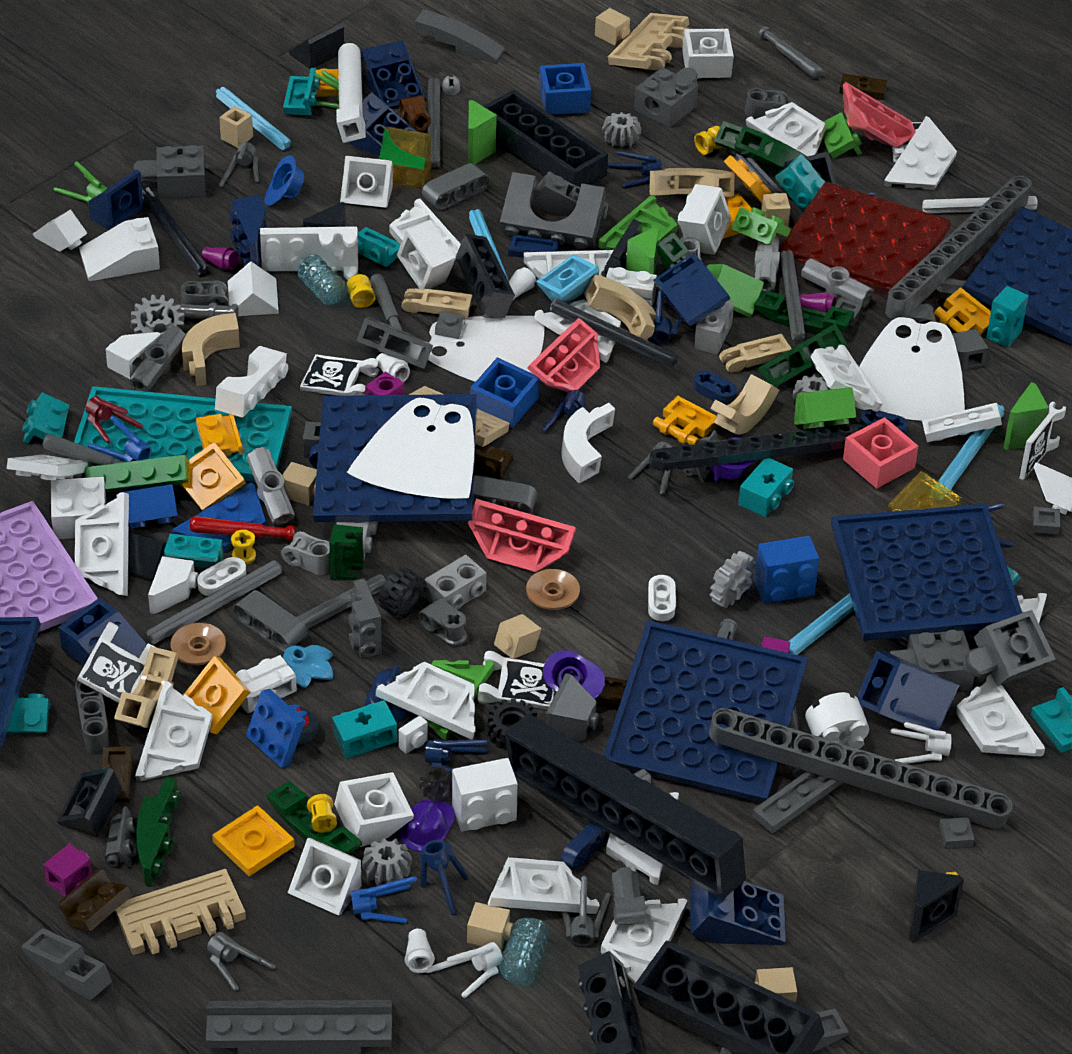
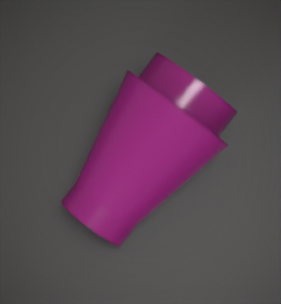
(221, 257)
(818, 301)

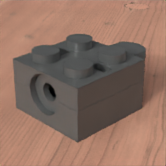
(667, 95)
(176, 171)
(1009, 649)
(940, 654)

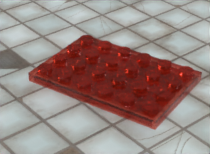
(864, 235)

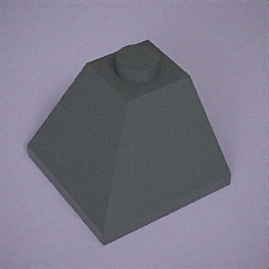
(572, 710)

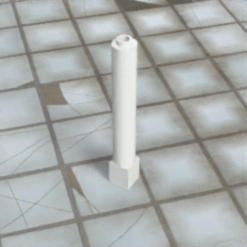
(350, 115)

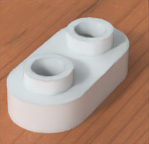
(221, 575)
(661, 598)

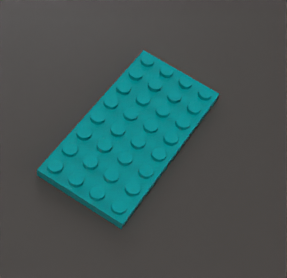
(172, 426)

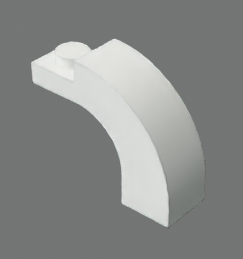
(577, 454)

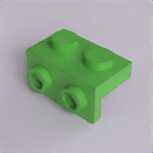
(840, 136)
(759, 227)

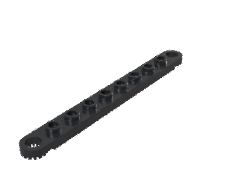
(752, 448)

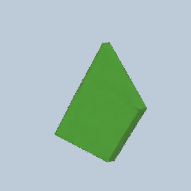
(480, 132)
(643, 251)
(741, 287)
(1025, 417)

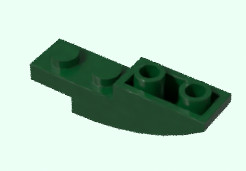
(755, 145)
(153, 829)

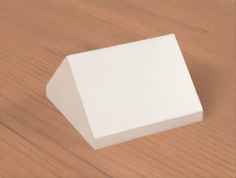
(367, 181)
(253, 291)
(326, 877)

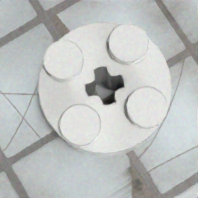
(838, 720)

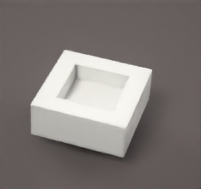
(413, 734)

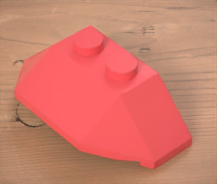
(875, 118)
(569, 359)
(519, 537)

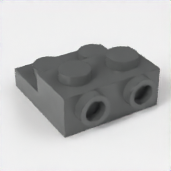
(364, 622)

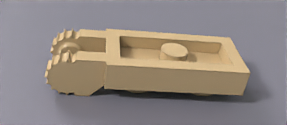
(436, 301)
(754, 352)

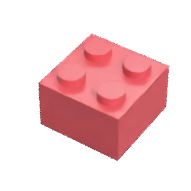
(880, 452)

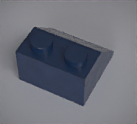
(118, 201)

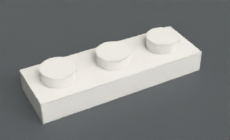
(961, 422)

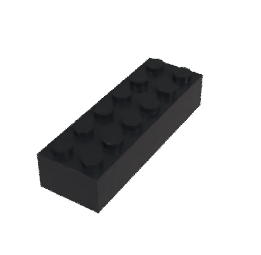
(546, 141)
(725, 1005)

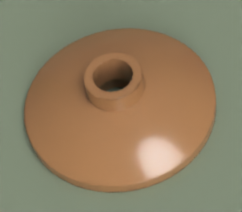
(553, 589)
(198, 643)

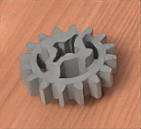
(155, 311)
(732, 579)

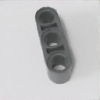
(455, 186)
(505, 493)
(270, 620)
(92, 718)

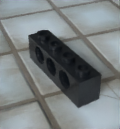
(485, 276)
(609, 1006)

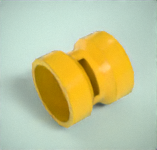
(705, 140)
(360, 291)

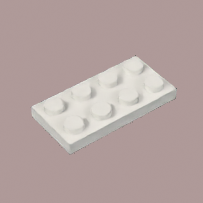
(48, 466)

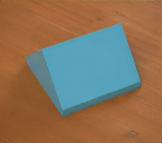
(568, 279)

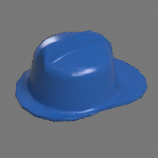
(285, 182)

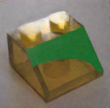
(409, 155)

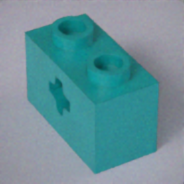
(1007, 316)
(766, 487)
(365, 729)

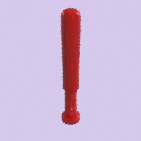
(228, 527)

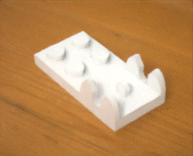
(287, 247)

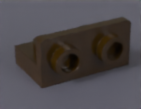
(492, 461)
(93, 901)

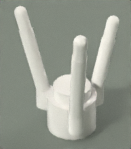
(936, 742)
(483, 958)

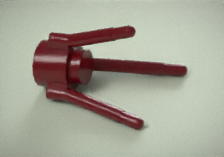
(102, 410)

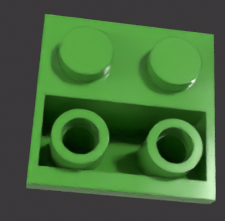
(827, 405)

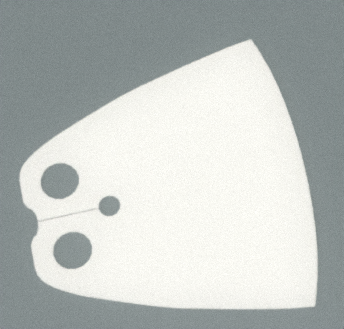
(486, 338)
(911, 382)
(418, 461)

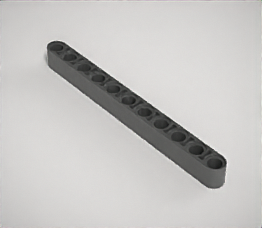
(957, 248)
(873, 765)

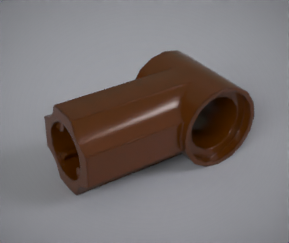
(415, 111)

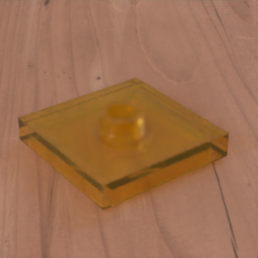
(924, 493)

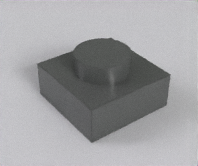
(852, 306)
(449, 325)
(1046, 520)
(956, 833)

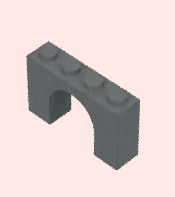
(577, 229)

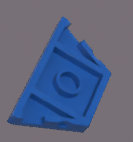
(239, 506)

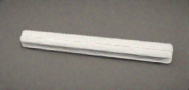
(963, 205)

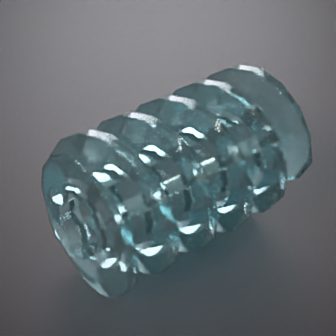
(322, 280)
(524, 951)

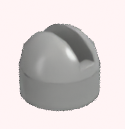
(451, 90)

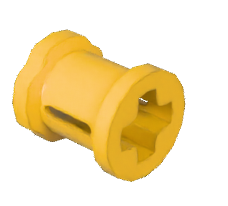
(248, 540)
(321, 810)

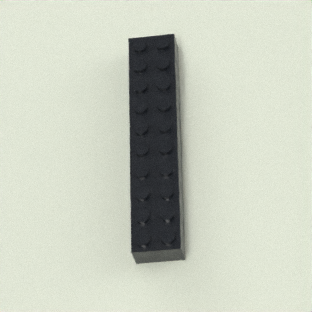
(627, 806)

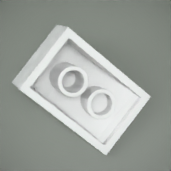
(121, 251)

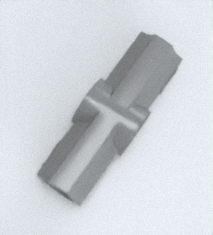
(767, 263)
(837, 282)
(267, 474)

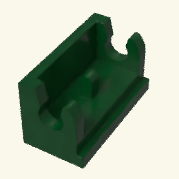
(346, 551)

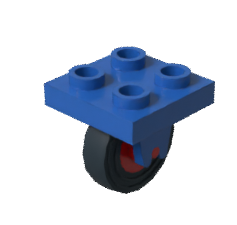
(280, 726)

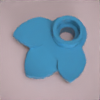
(311, 663)

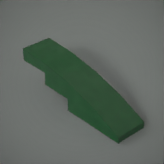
(799, 357)

